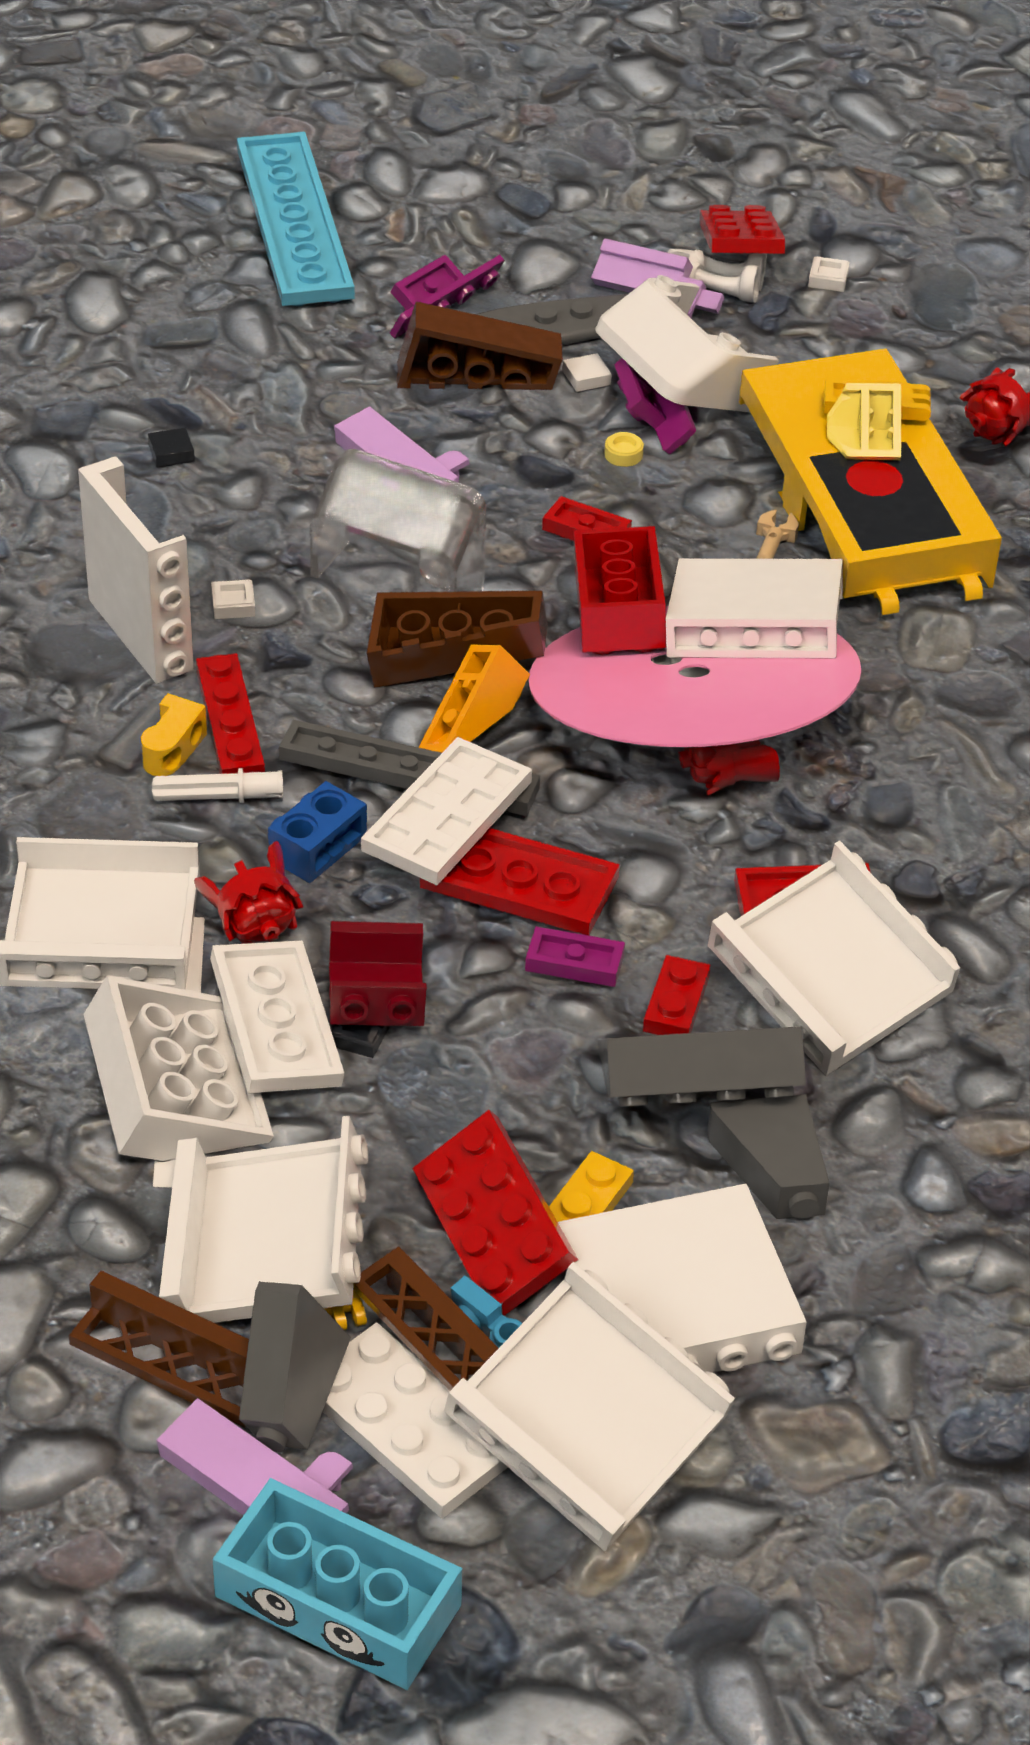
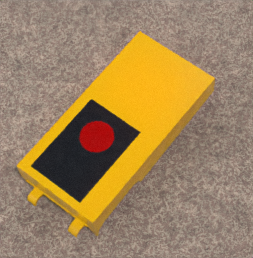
(885, 518)

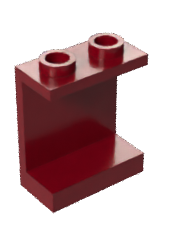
(376, 974)

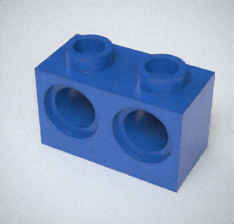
(319, 830)

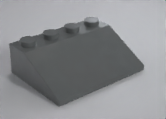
(702, 1063)

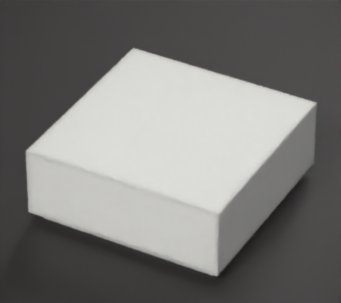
(828, 274)
(587, 372)
(233, 599)

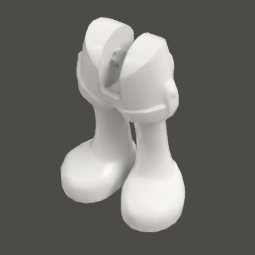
(734, 279)

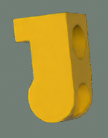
(174, 736)

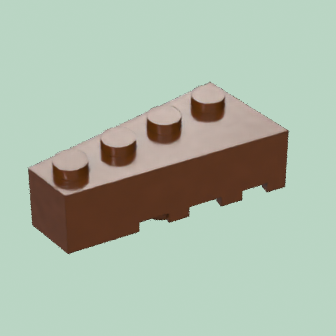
(476, 351)
(432, 631)

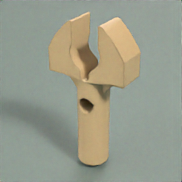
(774, 535)

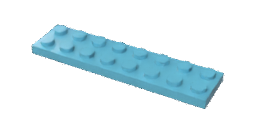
(295, 219)

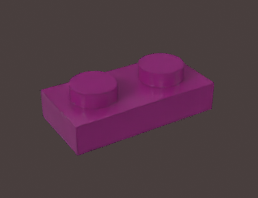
(575, 956)

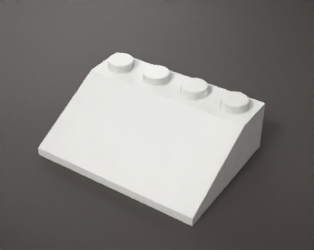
(170, 1071)

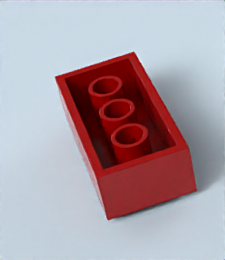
(619, 590)

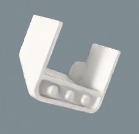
(672, 351)

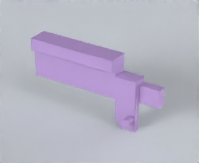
(628, 266)
(377, 436)
(238, 1465)

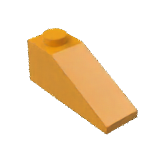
(478, 697)

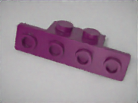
(441, 285)
(669, 419)

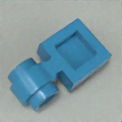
(483, 1310)

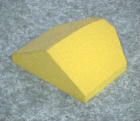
(867, 421)

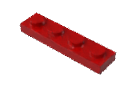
(229, 714)

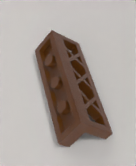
(434, 1308)
(170, 1328)

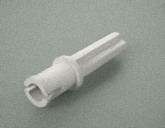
(218, 786)

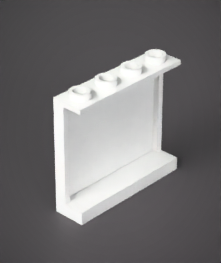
(133, 578)
(754, 608)
(100, 912)
(836, 959)
(264, 1219)
(698, 1275)
(591, 1406)

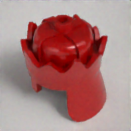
(997, 407)
(727, 764)
(256, 901)

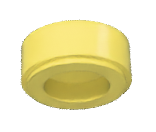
(624, 449)

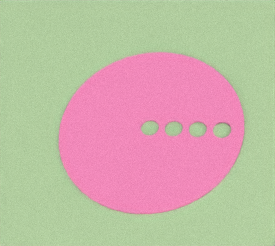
(651, 704)

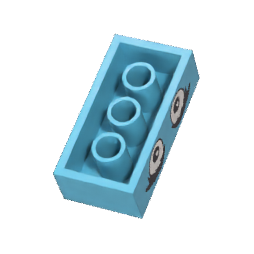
(338, 1583)

